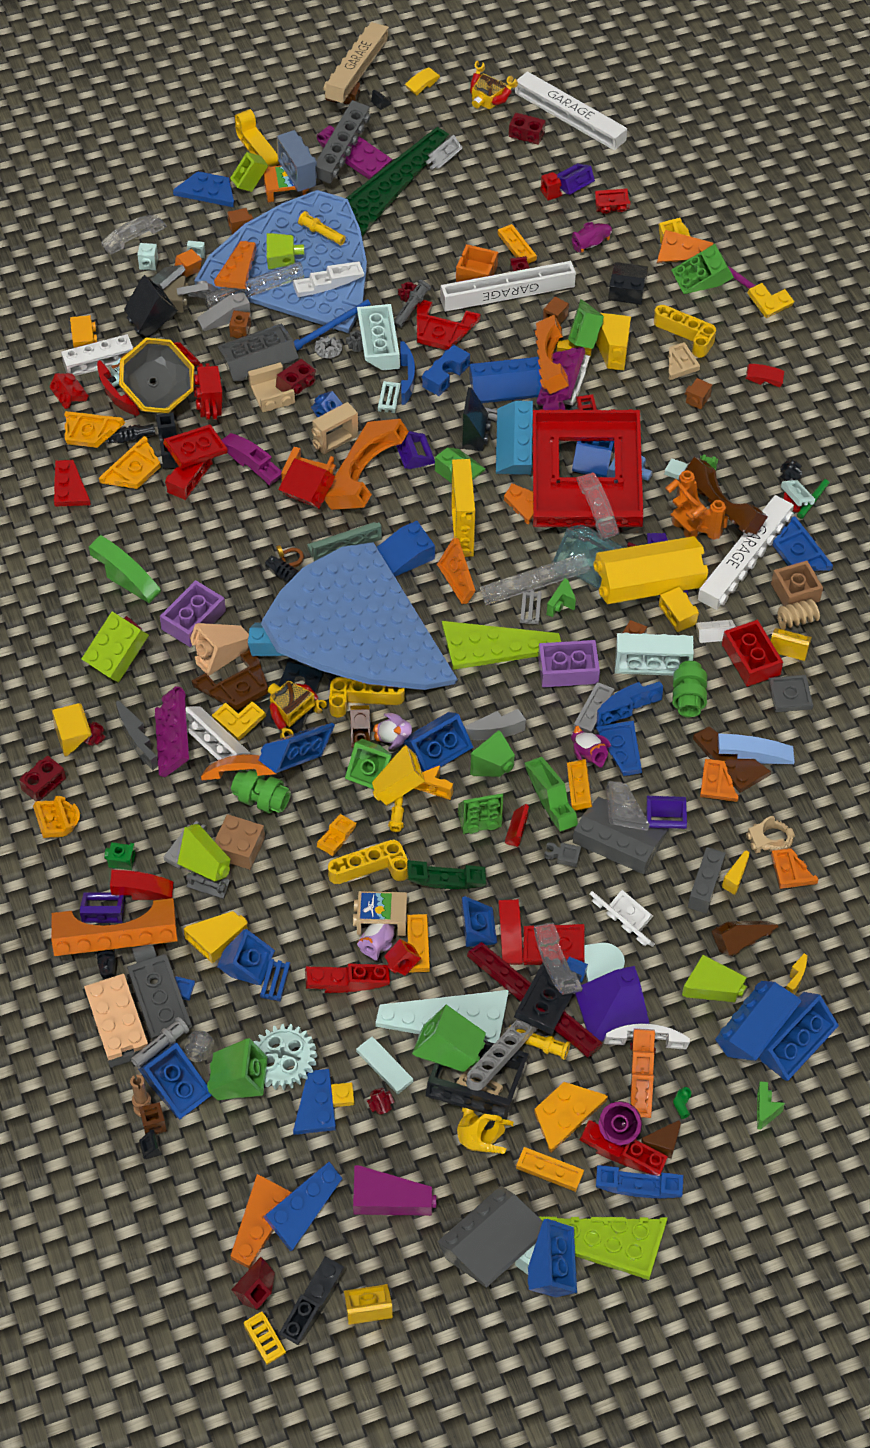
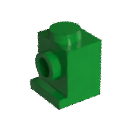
(120, 856)

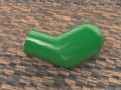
(680, 1101)

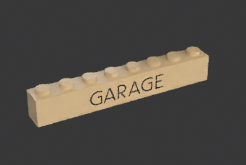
(356, 62)

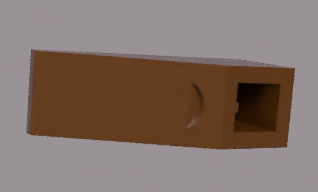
(738, 934)

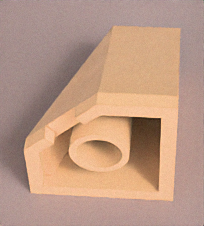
(218, 645)

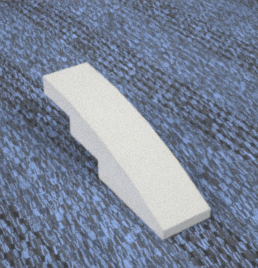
(326, 280)

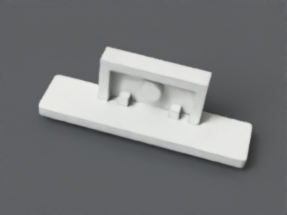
(627, 911)

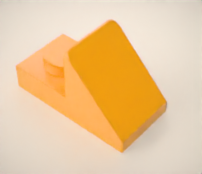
(434, 785)

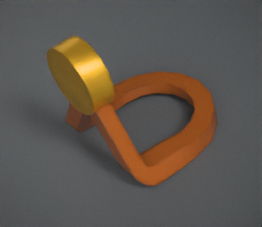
(281, 553)

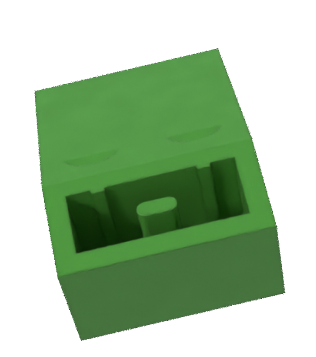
(703, 271)
(585, 326)
(481, 813)

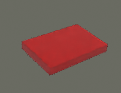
(195, 446)
(571, 943)

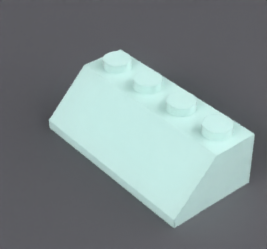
(379, 336)
(651, 653)

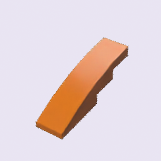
(642, 1071)

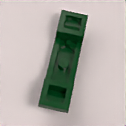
(446, 877)

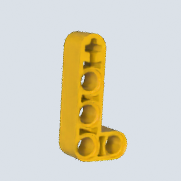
(253, 139)
(688, 327)
(368, 694)
(339, 874)

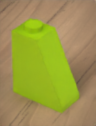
(202, 854)
(714, 982)

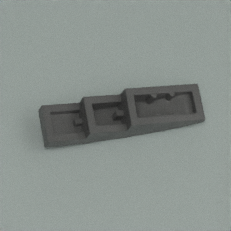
(136, 735)

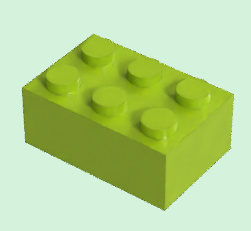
(115, 647)

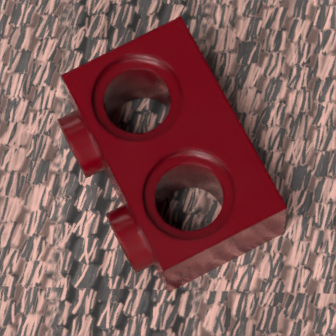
(527, 128)
(296, 377)
(45, 781)

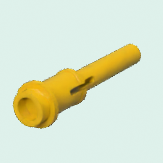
(397, 816)

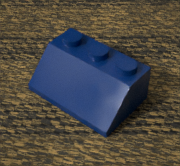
(439, 741)

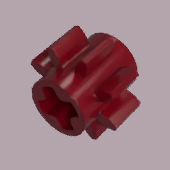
(405, 289)
(96, 731)
(380, 1101)

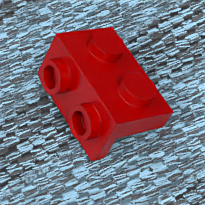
(612, 200)
(67, 389)

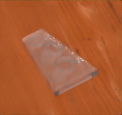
(624, 808)

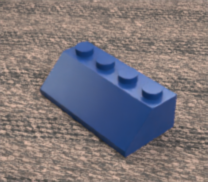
(506, 379)
(296, 748)
(757, 1021)
(799, 1036)

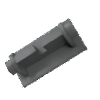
(206, 885)

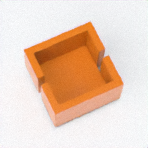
(476, 263)

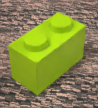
(249, 171)

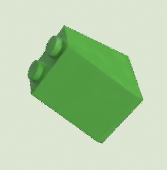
(450, 1040)
(237, 1071)

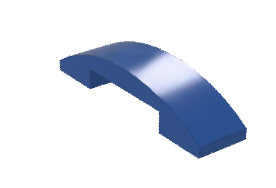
(407, 385)
(639, 1184)

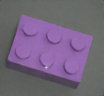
(193, 606)
(568, 663)

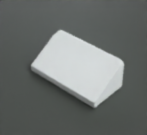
(713, 630)

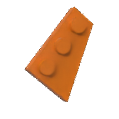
(680, 247)
(456, 571)

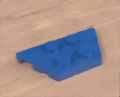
(206, 188)
(798, 546)

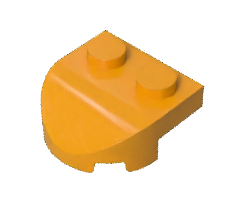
(56, 817)

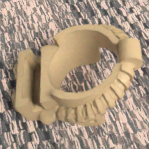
(760, 841)

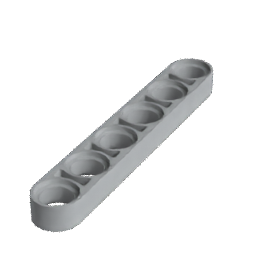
(499, 1047)

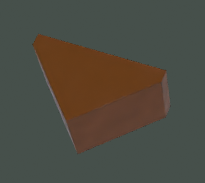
(664, 1139)

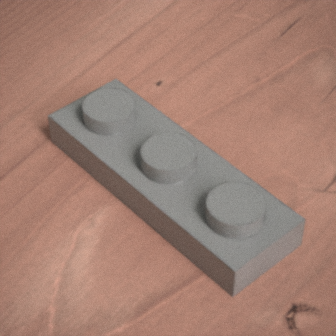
(588, 716)

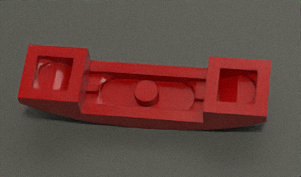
(122, 402)

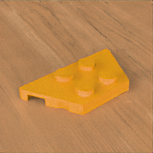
(90, 429)
(133, 467)
(566, 1111)

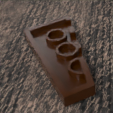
(742, 771)

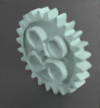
(285, 1057)

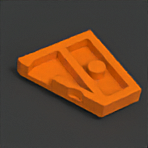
(521, 501)
(717, 782)
(791, 870)

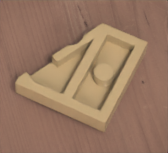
(681, 361)

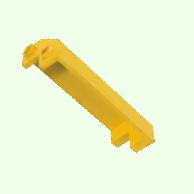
(650, 569)

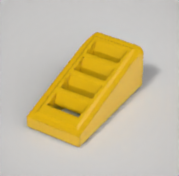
(733, 877)
(255, 1321)

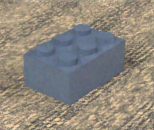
(296, 160)

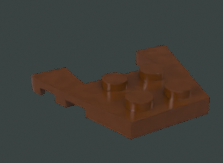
(239, 688)

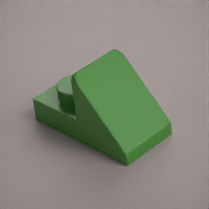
(562, 597)
(765, 1108)

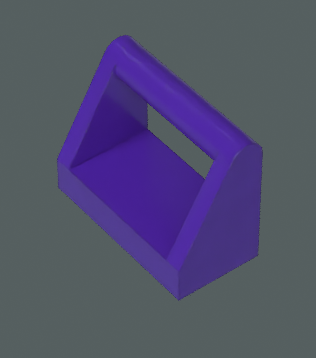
(575, 178)
(409, 454)
(666, 807)
(101, 914)

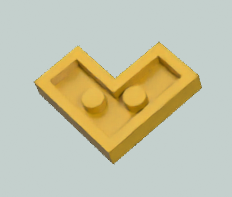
(768, 303)
(239, 724)

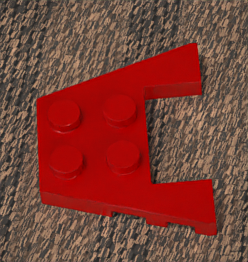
(439, 331)

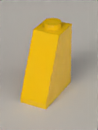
(398, 777)
(215, 934)

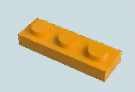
(516, 243)
(579, 784)
(418, 937)
(550, 1169)

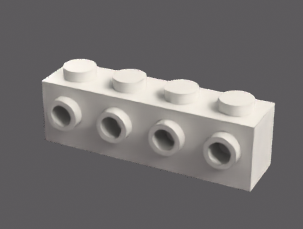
(85, 358)
(212, 734)

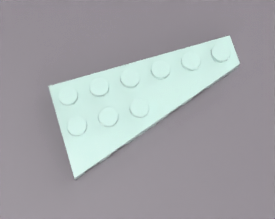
(481, 1009)

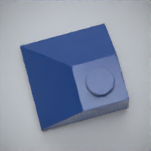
(246, 958)

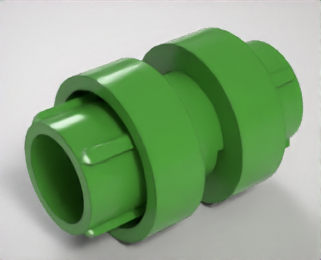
(689, 689)
(269, 794)

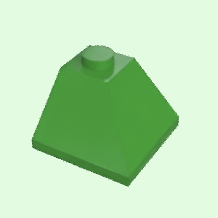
(443, 463)
(492, 757)
(367, 762)

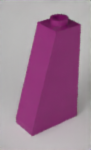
(389, 1195)

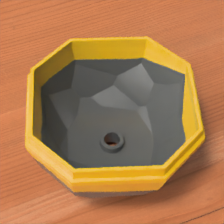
(163, 363)

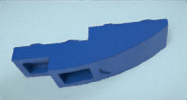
(624, 701)

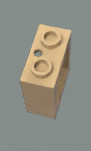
(343, 415)

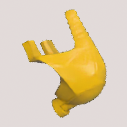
(475, 1137)

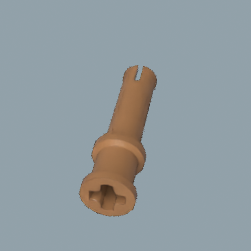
(140, 1096)

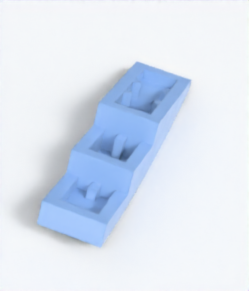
(756, 748)

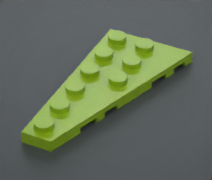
(482, 645)
(618, 1241)

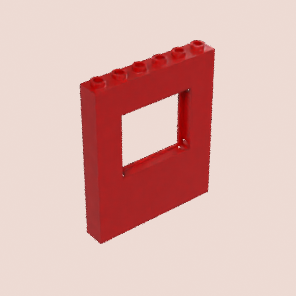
(563, 502)

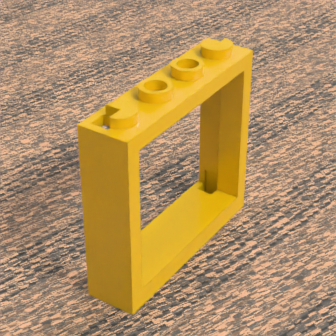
(463, 504)

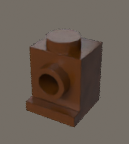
(152, 1118)

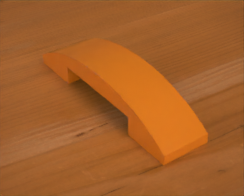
(236, 762)

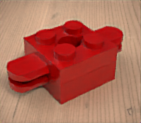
(208, 391)

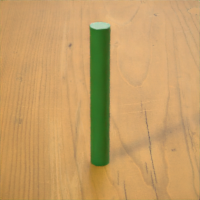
(816, 494)

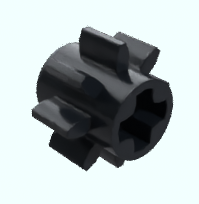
(791, 470)

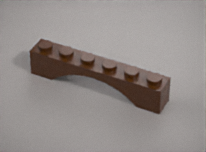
(745, 515)

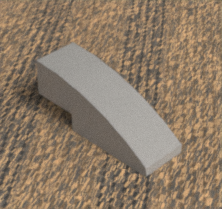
(487, 726)

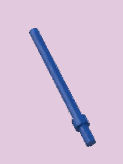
(299, 343)

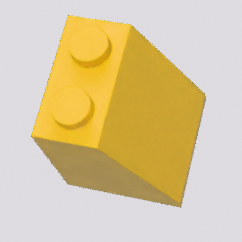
(613, 340)

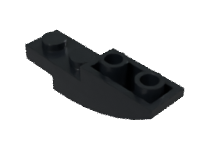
(312, 1301)

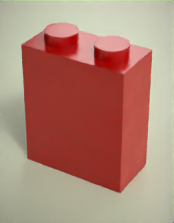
(306, 483)

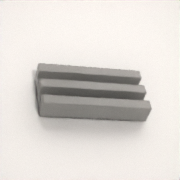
(531, 595)

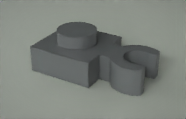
(566, 854)

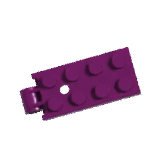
(363, 157)
(571, 363)
(171, 732)

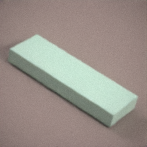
(384, 1065)

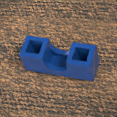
(437, 377)

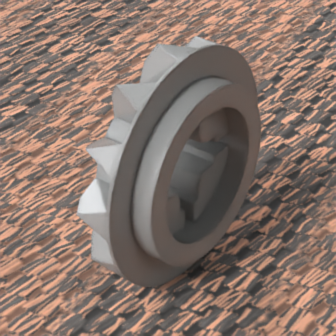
(330, 352)

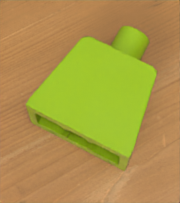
(282, 250)

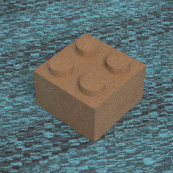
(796, 583)
(240, 840)

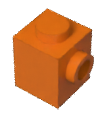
(190, 261)

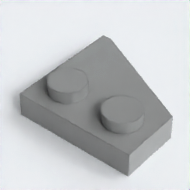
(197, 290)

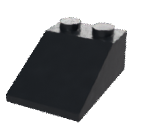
(627, 283)
(475, 423)

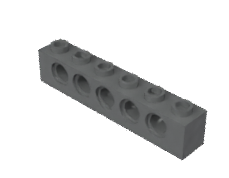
(341, 141)

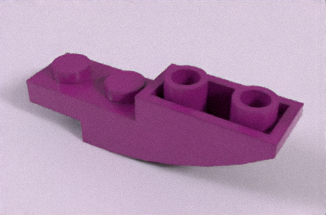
(253, 456)

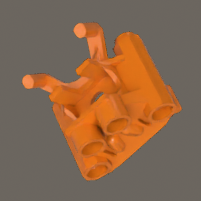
(692, 513)

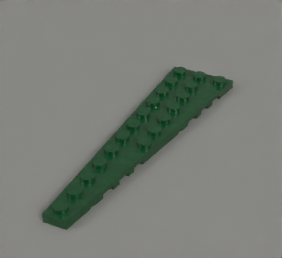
(383, 188)

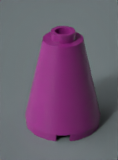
(620, 1123)

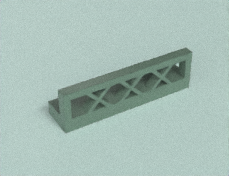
(361, 535)

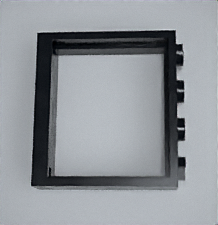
(478, 1100)

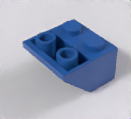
(593, 457)

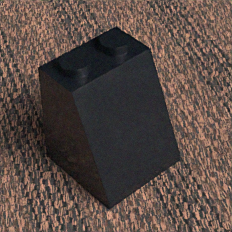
(149, 307)

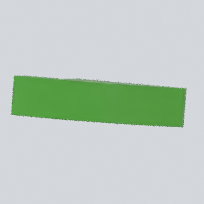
(123, 569)
(551, 793)

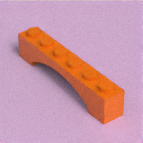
(553, 375)

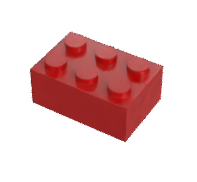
(752, 653)

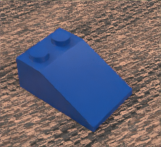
(407, 549)
(175, 1080)
(553, 1261)

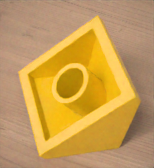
(790, 643)
(71, 727)
(368, 1304)

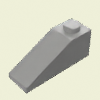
(222, 312)

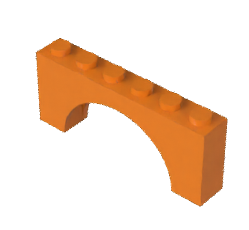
(374, 438)
(75, 937)

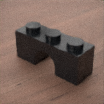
(166, 429)

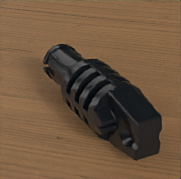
(131, 433)
(281, 568)
(106, 963)

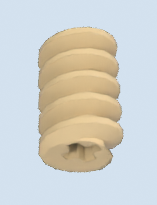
(797, 613)

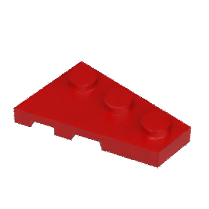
(68, 485)

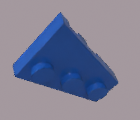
(623, 746)
(316, 1105)

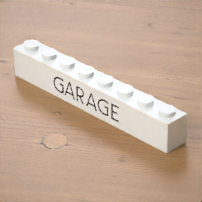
(571, 111)
(507, 286)
(745, 555)

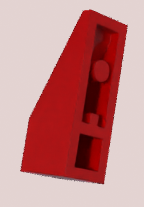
(184, 480)

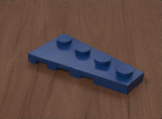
(300, 1207)

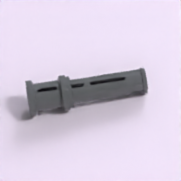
(415, 297)

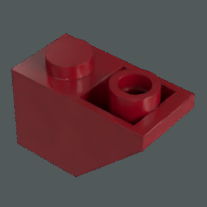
(255, 1284)

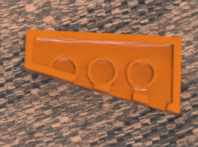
(236, 269)
(254, 1228)

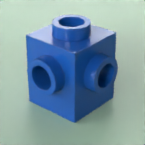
(325, 403)

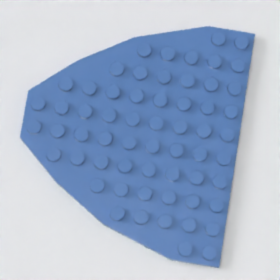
(319, 254)
(355, 623)

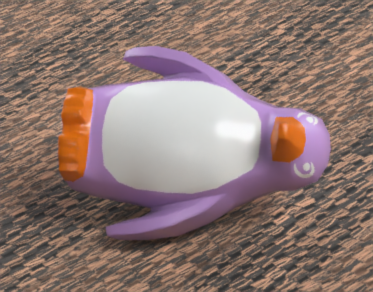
(393, 730)
(376, 938)

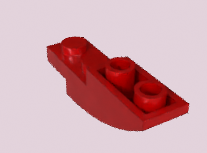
(350, 979)
(632, 1155)

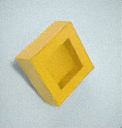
(342, 1094)

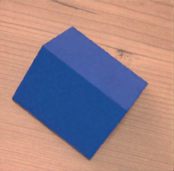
(478, 923)

